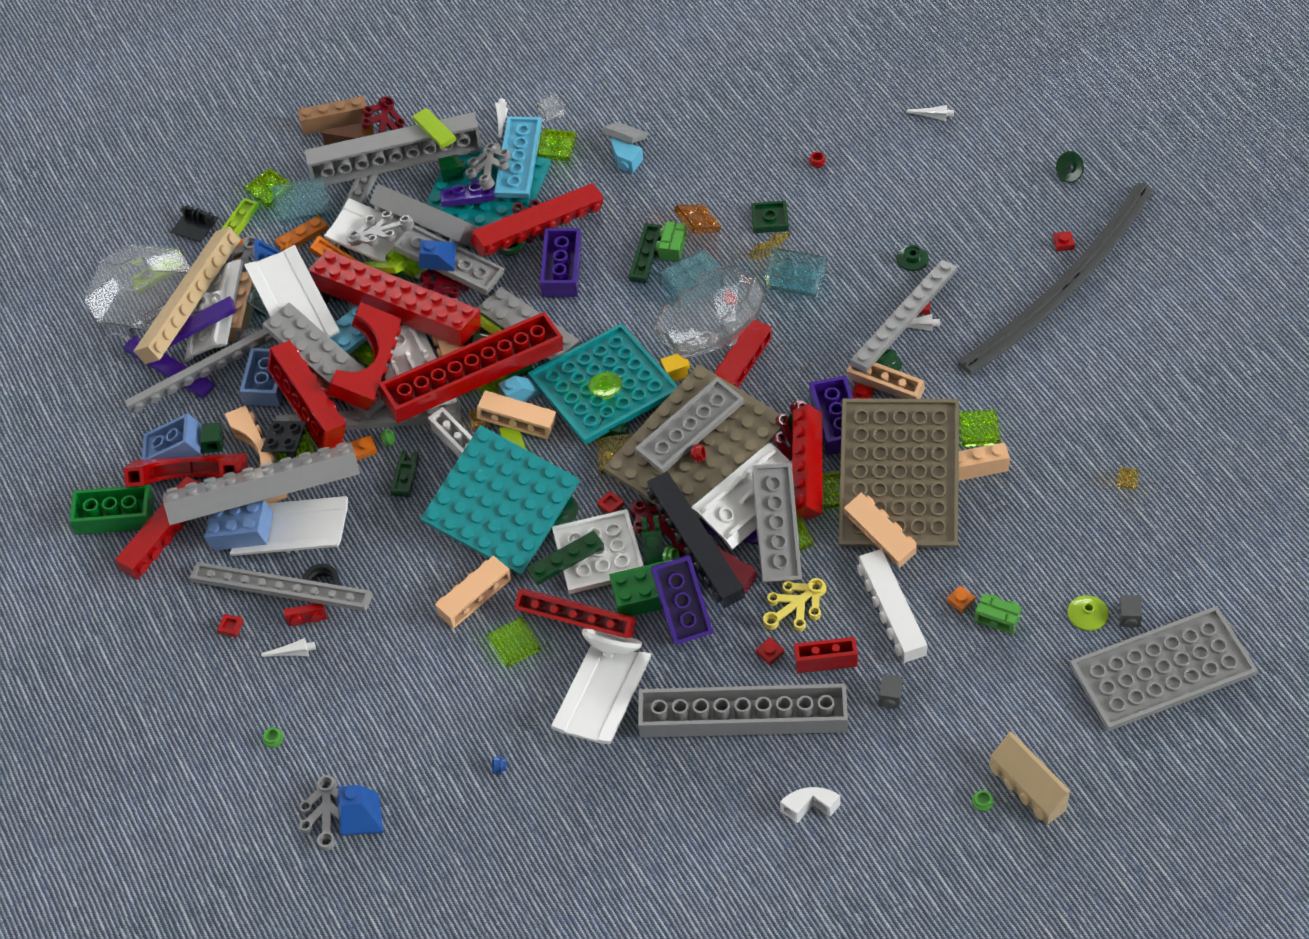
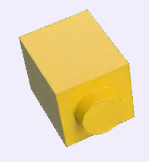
(675, 366)

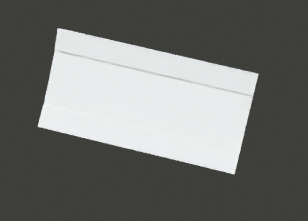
(352, 219)
(285, 280)
(216, 335)
(410, 352)
(731, 504)
(303, 526)
(600, 695)

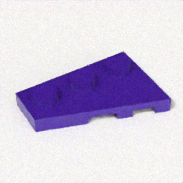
(466, 194)

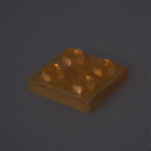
(697, 218)

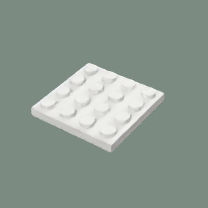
(619, 549)

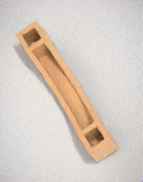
(243, 428)

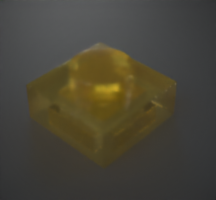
(475, 423)
(1127, 478)

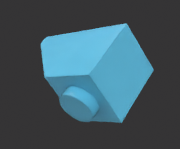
(626, 155)
(519, 388)

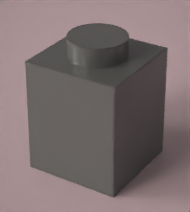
(1130, 611)
(890, 691)

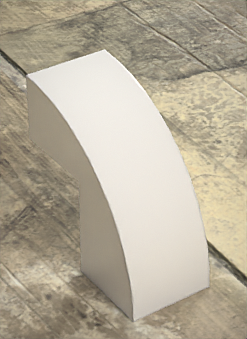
(800, 801)

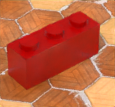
(825, 655)

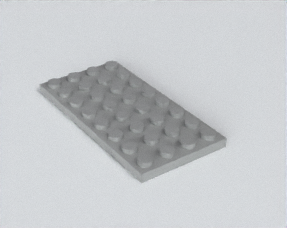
(1162, 668)

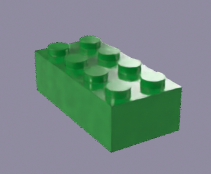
(111, 509)
(635, 590)

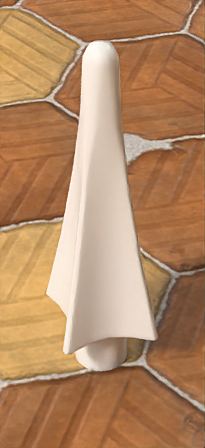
(501, 110)
(939, 112)
(924, 323)
(298, 648)

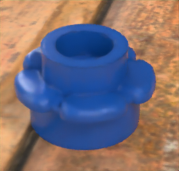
(498, 765)

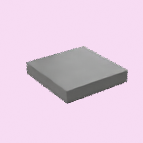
(624, 132)

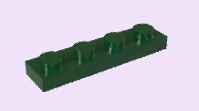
(645, 253)
(565, 557)

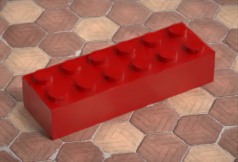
(306, 395)

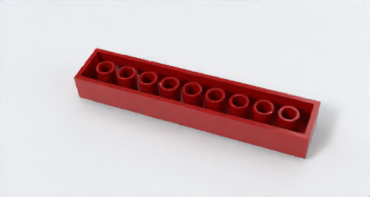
(410, 302)
(470, 367)

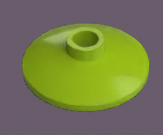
(1086, 619)

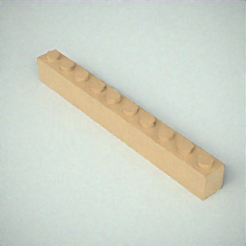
(186, 296)

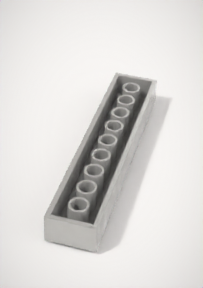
(390, 151)
(260, 483)
(742, 710)

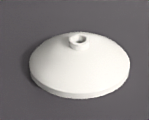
(610, 643)

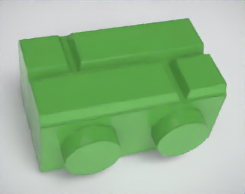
(672, 241)
(998, 613)

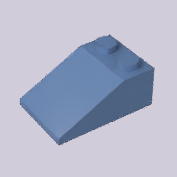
(173, 439)

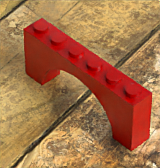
(361, 386)
(152, 470)

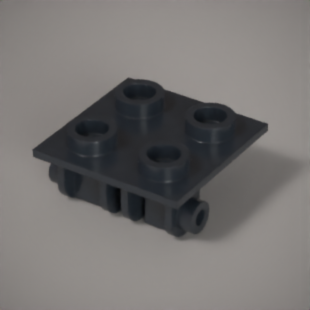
(194, 223)
(284, 437)

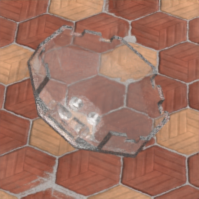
(134, 287)
(710, 312)

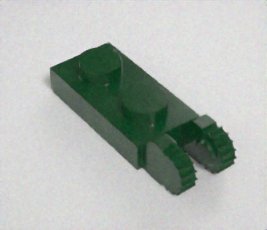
(404, 475)
(652, 542)

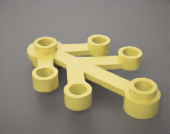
(795, 601)

